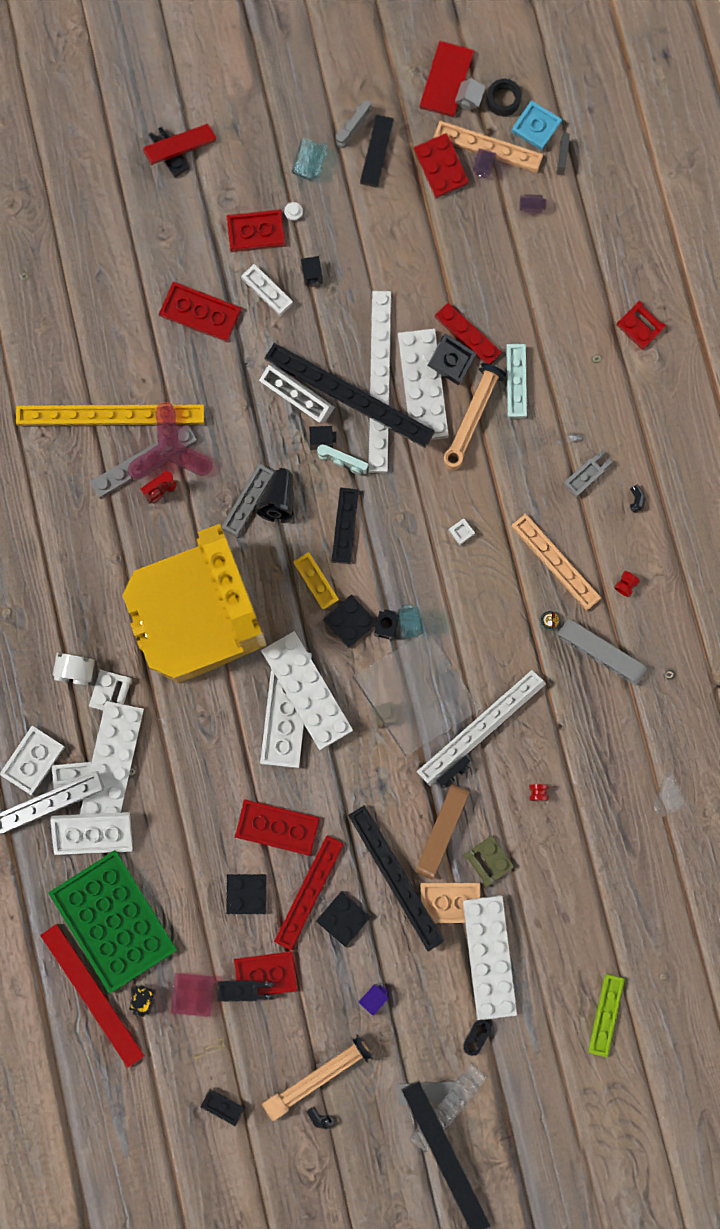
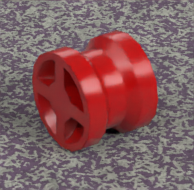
(538, 792)

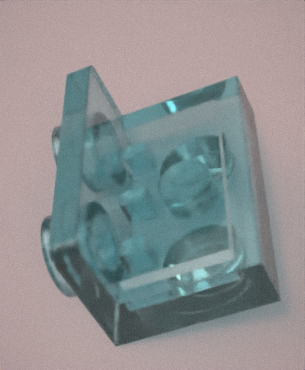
(309, 159)

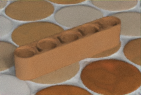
(442, 831)

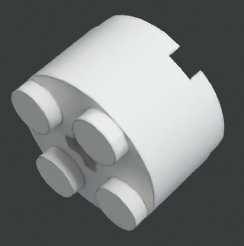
(73, 667)

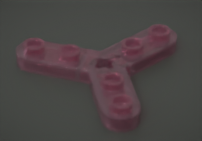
(180, 454)

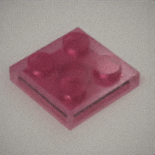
(192, 994)

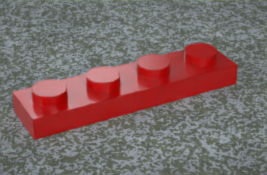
(467, 334)

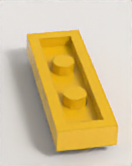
(315, 581)

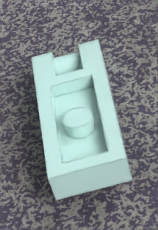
(341, 459)

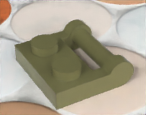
(494, 858)

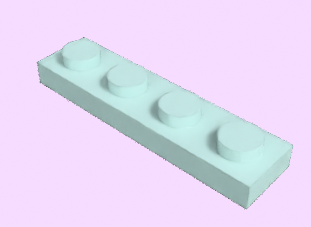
(516, 381)

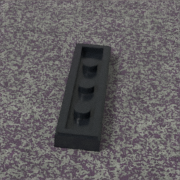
(377, 151)
(345, 525)

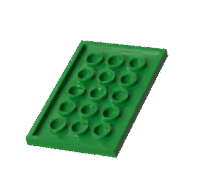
(112, 921)

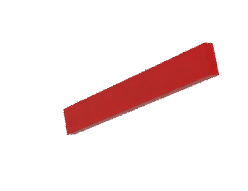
(92, 995)

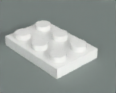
(32, 760)

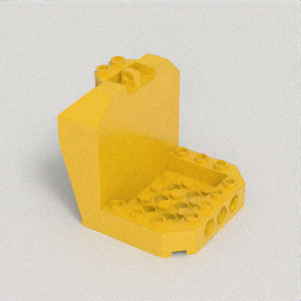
(192, 610)

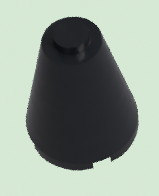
(277, 497)

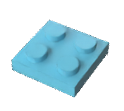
(536, 125)

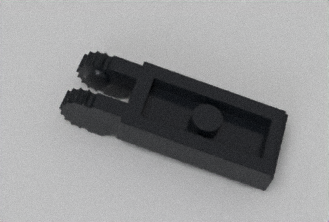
(177, 164)
(242, 991)

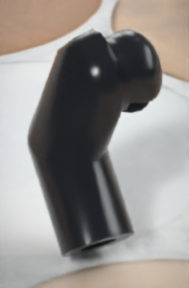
(639, 501)
(320, 1121)

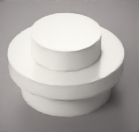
(293, 211)

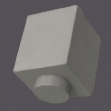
(470, 94)

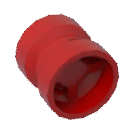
(626, 584)

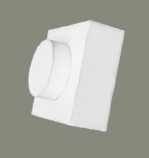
(461, 531)

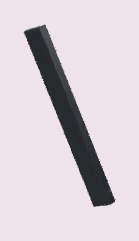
(396, 878)
(445, 1156)

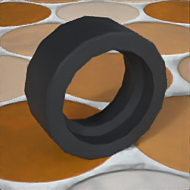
(504, 84)

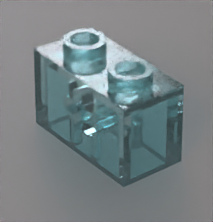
(409, 621)

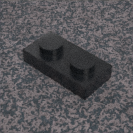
(460, 767)
(222, 1107)

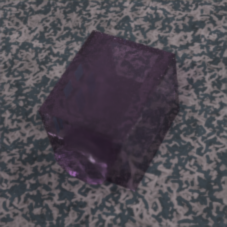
(484, 162)

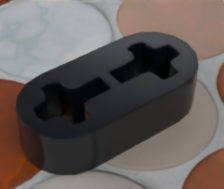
(481, 1039)

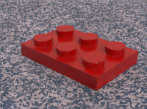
(441, 165)

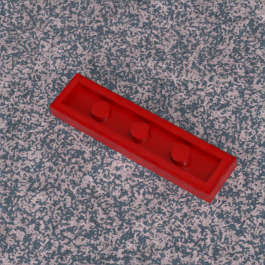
(179, 144)

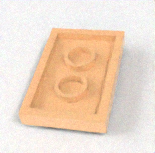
(445, 900)

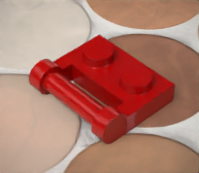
(636, 329)
(158, 486)

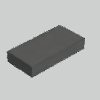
(563, 154)

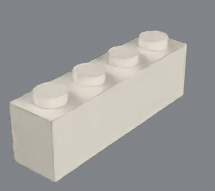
(297, 393)

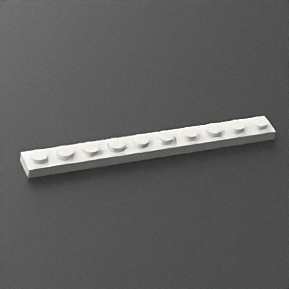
(379, 377)

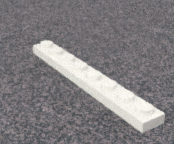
(481, 728)

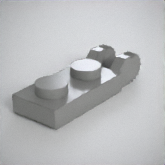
(353, 124)
(586, 475)

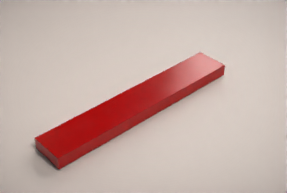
(309, 892)

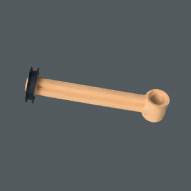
(490, 376)
(279, 1103)

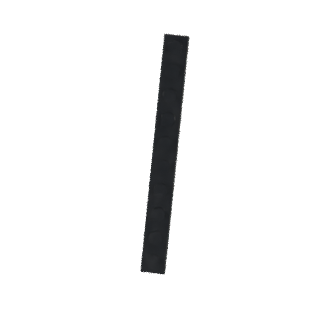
(350, 395)

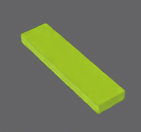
(606, 1015)

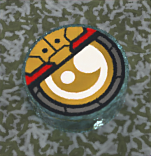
(549, 620)

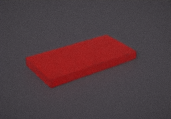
(445, 77)
(200, 311)
(277, 827)

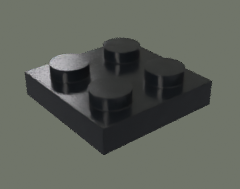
(451, 359)
(350, 621)
(246, 894)
(343, 919)

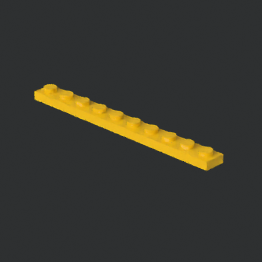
(103, 415)

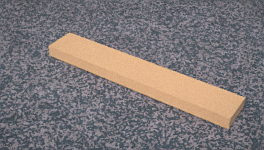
(505, 151)
(556, 562)

